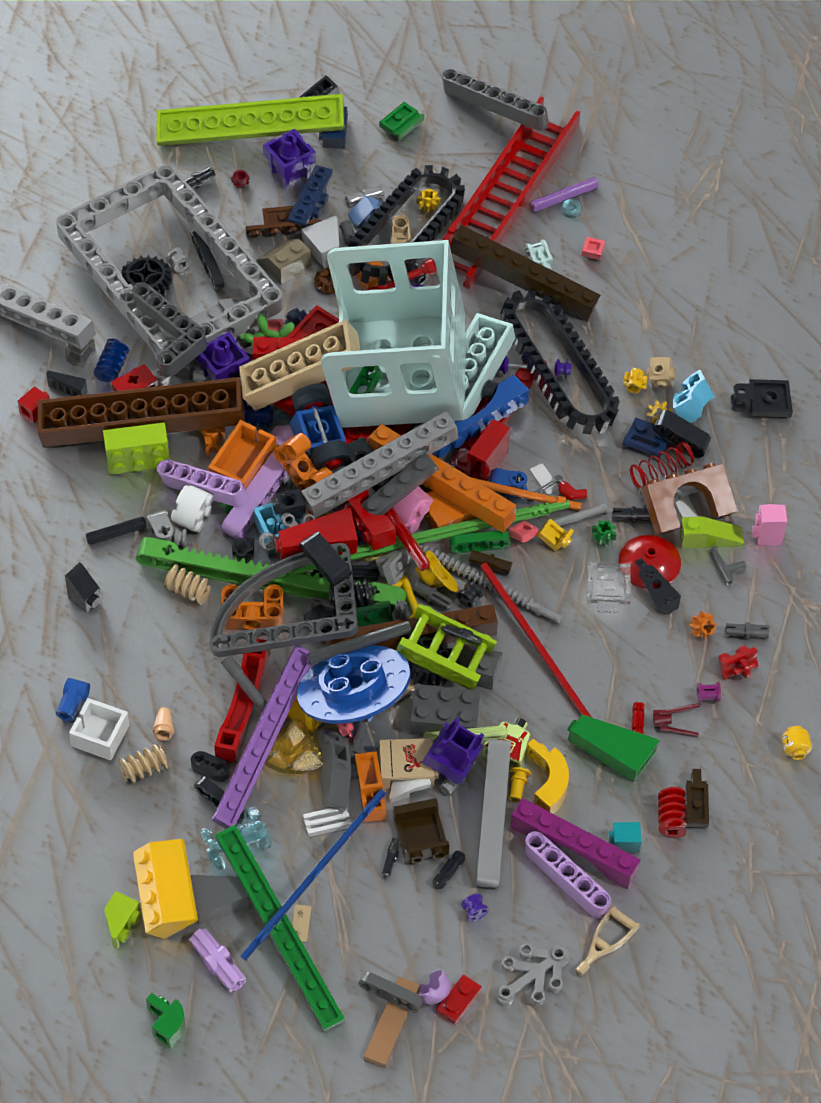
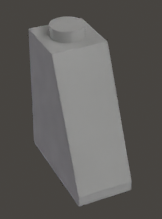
(322, 238)

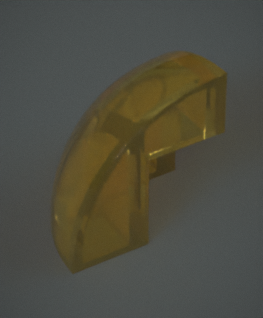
(294, 750)

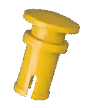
(518, 780)

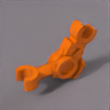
(212, 439)

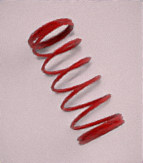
(642, 474)

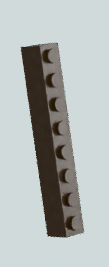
(523, 272)

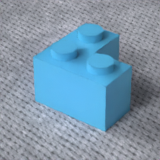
(269, 522)

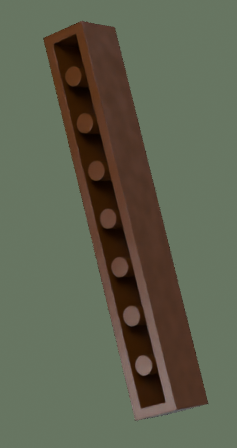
(481, 619)

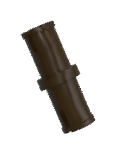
(492, 561)

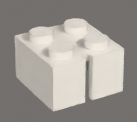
(102, 730)

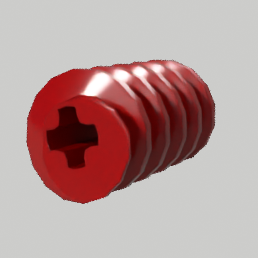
(671, 812)

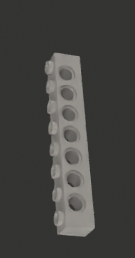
(379, 464)

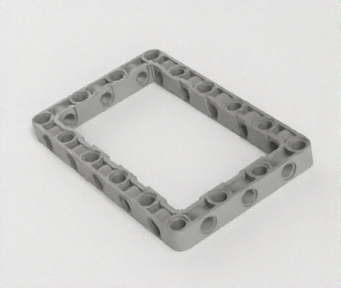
(168, 182)

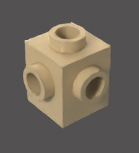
(661, 372)

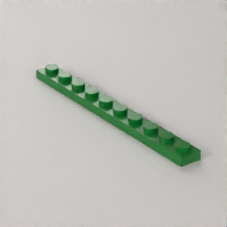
(283, 934)

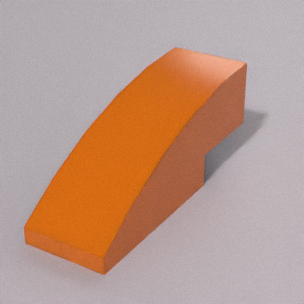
(370, 784)

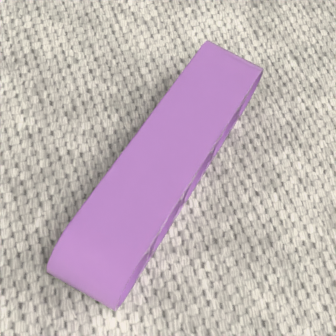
(223, 488)
(259, 494)
(570, 884)

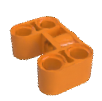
(292, 454)
(256, 614)

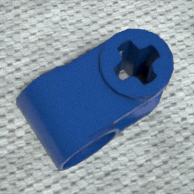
(508, 478)

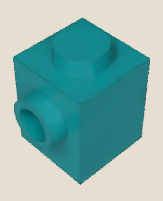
(626, 836)

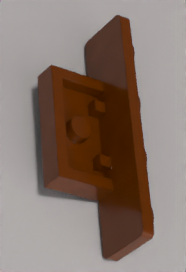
(275, 221)

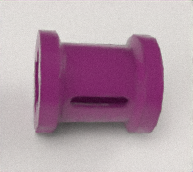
(708, 692)

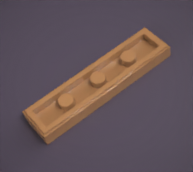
(388, 1028)

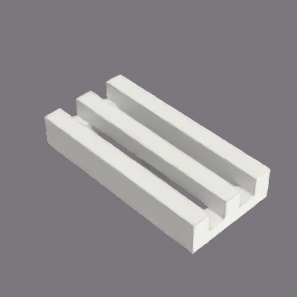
(326, 817)

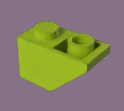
(120, 915)

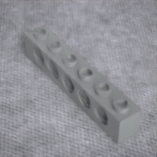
(45, 317)

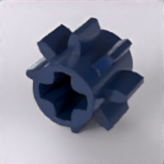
(295, 316)

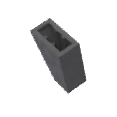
(218, 896)

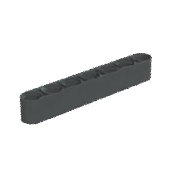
(495, 99)

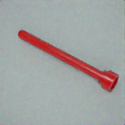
(427, 268)

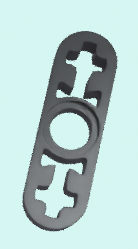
(391, 992)

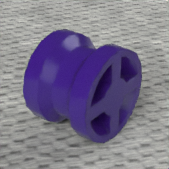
(474, 906)

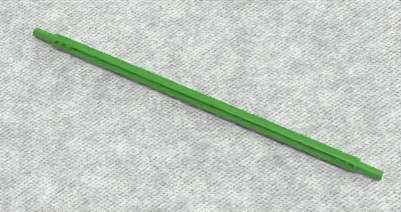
(446, 532)

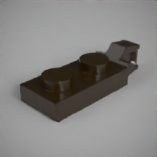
(697, 801)

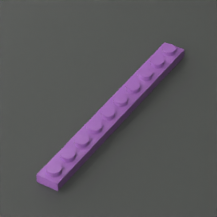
(262, 739)

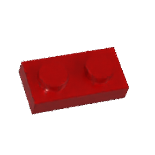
(459, 999)

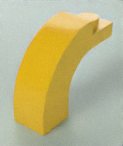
(554, 791)

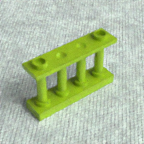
(440, 665)

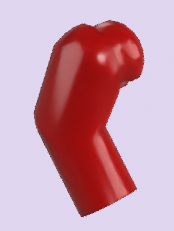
(571, 493)

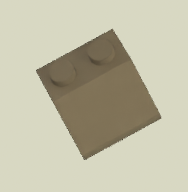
(286, 260)

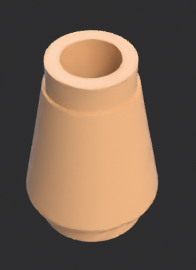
(163, 725)

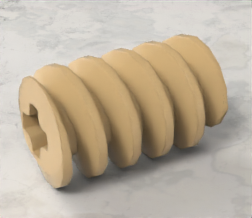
(186, 585)
(143, 763)

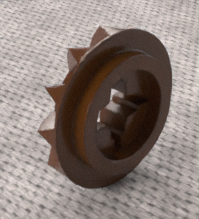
(321, 282)

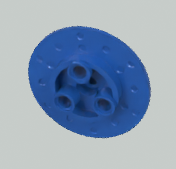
(354, 685)

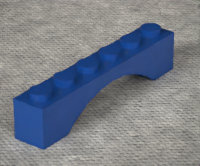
(508, 397)

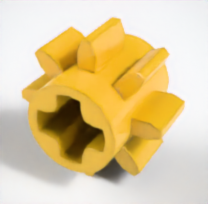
(428, 200)
(635, 380)
(654, 409)

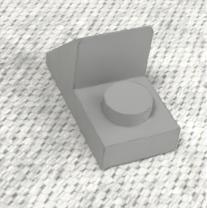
(393, 565)

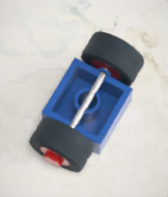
(320, 425)

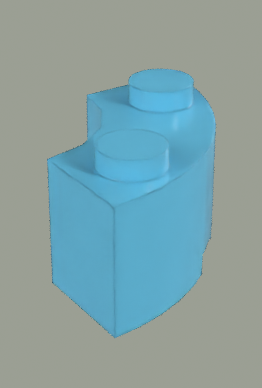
(692, 397)

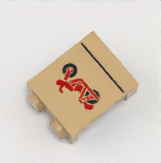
(402, 760)

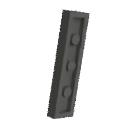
(400, 485)

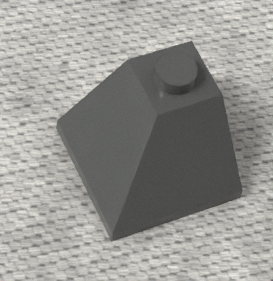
(487, 667)

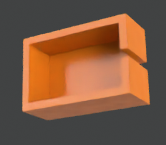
(242, 454)

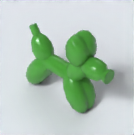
(264, 331)

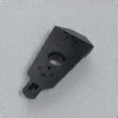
(662, 594)

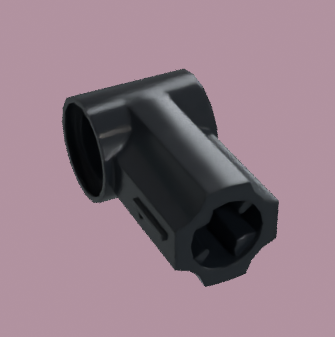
(243, 546)

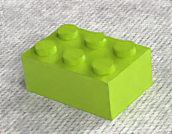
(135, 448)

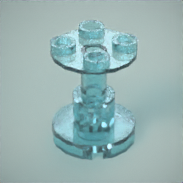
(252, 831)

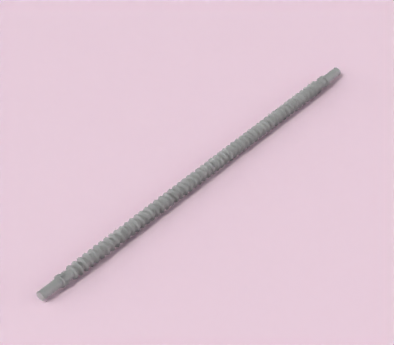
(538, 608)

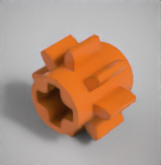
(703, 624)

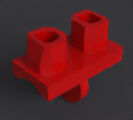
(740, 663)

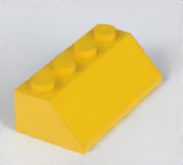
(165, 887)

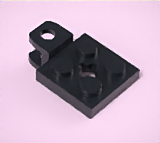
(756, 399)

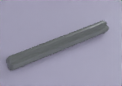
(360, 642)

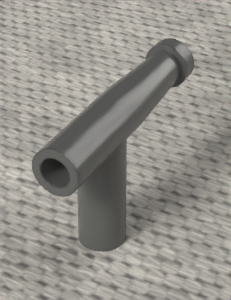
(726, 570)

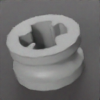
(180, 537)

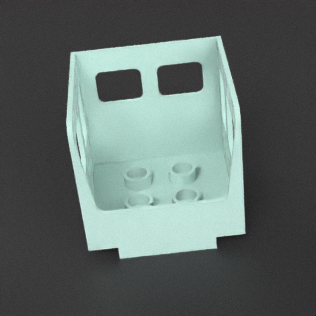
(406, 332)

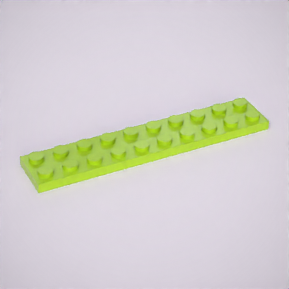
(249, 119)

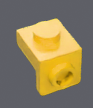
(554, 535)

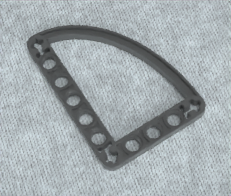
(294, 629)

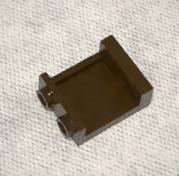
(420, 831)

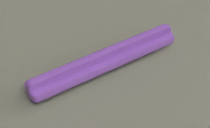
(564, 194)

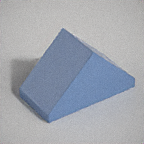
(363, 211)

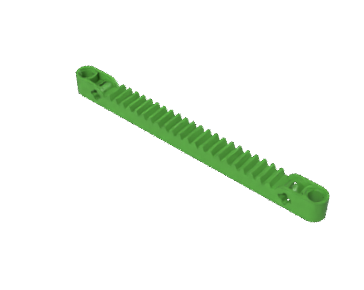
(157, 552)

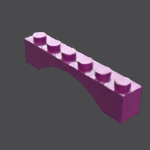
(607, 858)

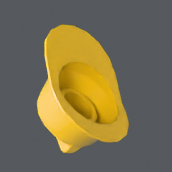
(436, 575)

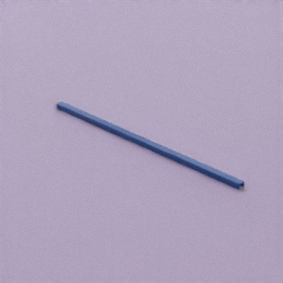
(312, 876)

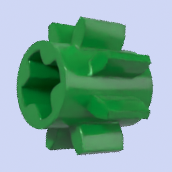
(604, 533)

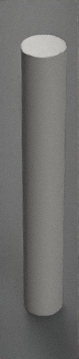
(581, 515)

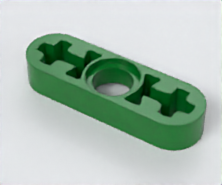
(363, 377)
(487, 542)

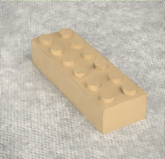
(294, 365)

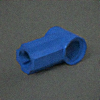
(73, 695)

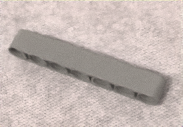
(493, 813)

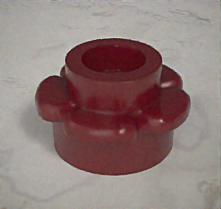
(240, 178)

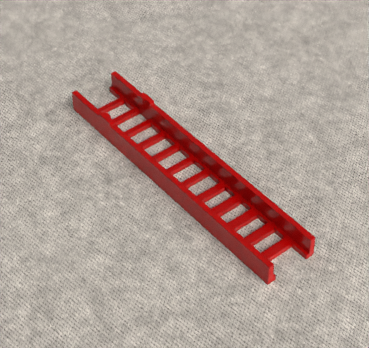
(500, 167)

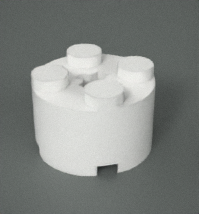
(192, 507)

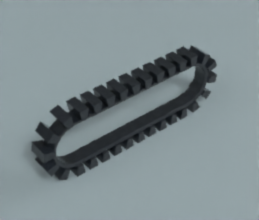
(393, 204)
(575, 349)

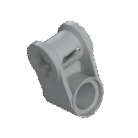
(160, 525)

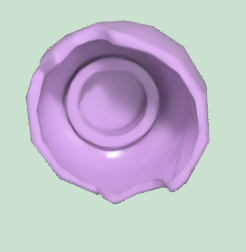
(437, 989)

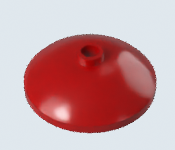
(664, 558)

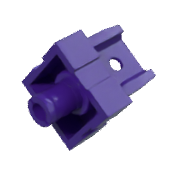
(289, 157)
(222, 358)
(454, 751)

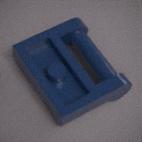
(643, 431)

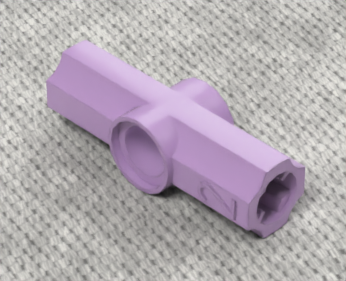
(217, 960)

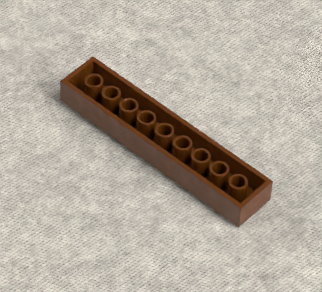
(178, 406)

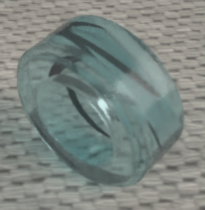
(571, 208)

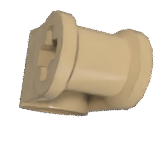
(400, 230)

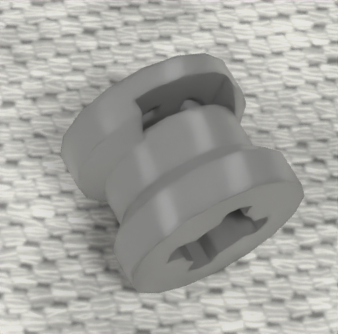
(178, 260)

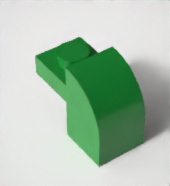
(171, 1019)

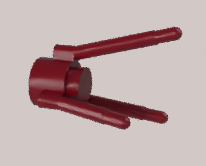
(663, 717)

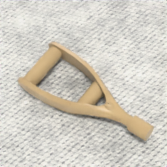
(601, 944)

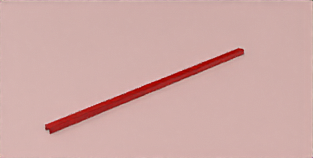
(534, 640)

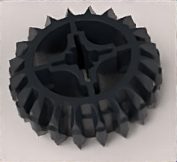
(149, 271)
(422, 675)

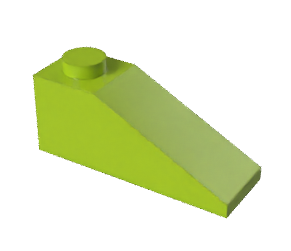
(707, 532)

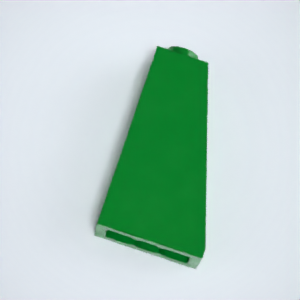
(613, 745)

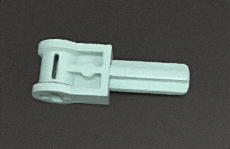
(539, 253)

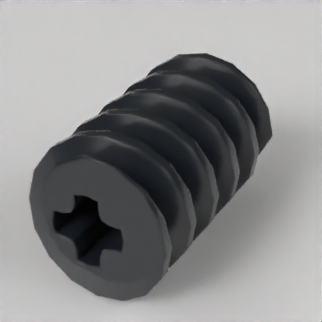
(362, 593)

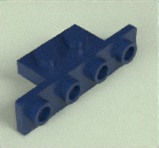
(312, 197)

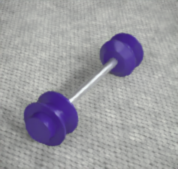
(559, 368)

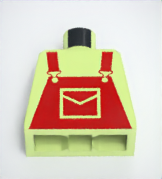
(519, 738)

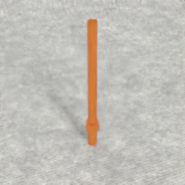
(528, 494)

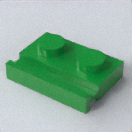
(401, 120)

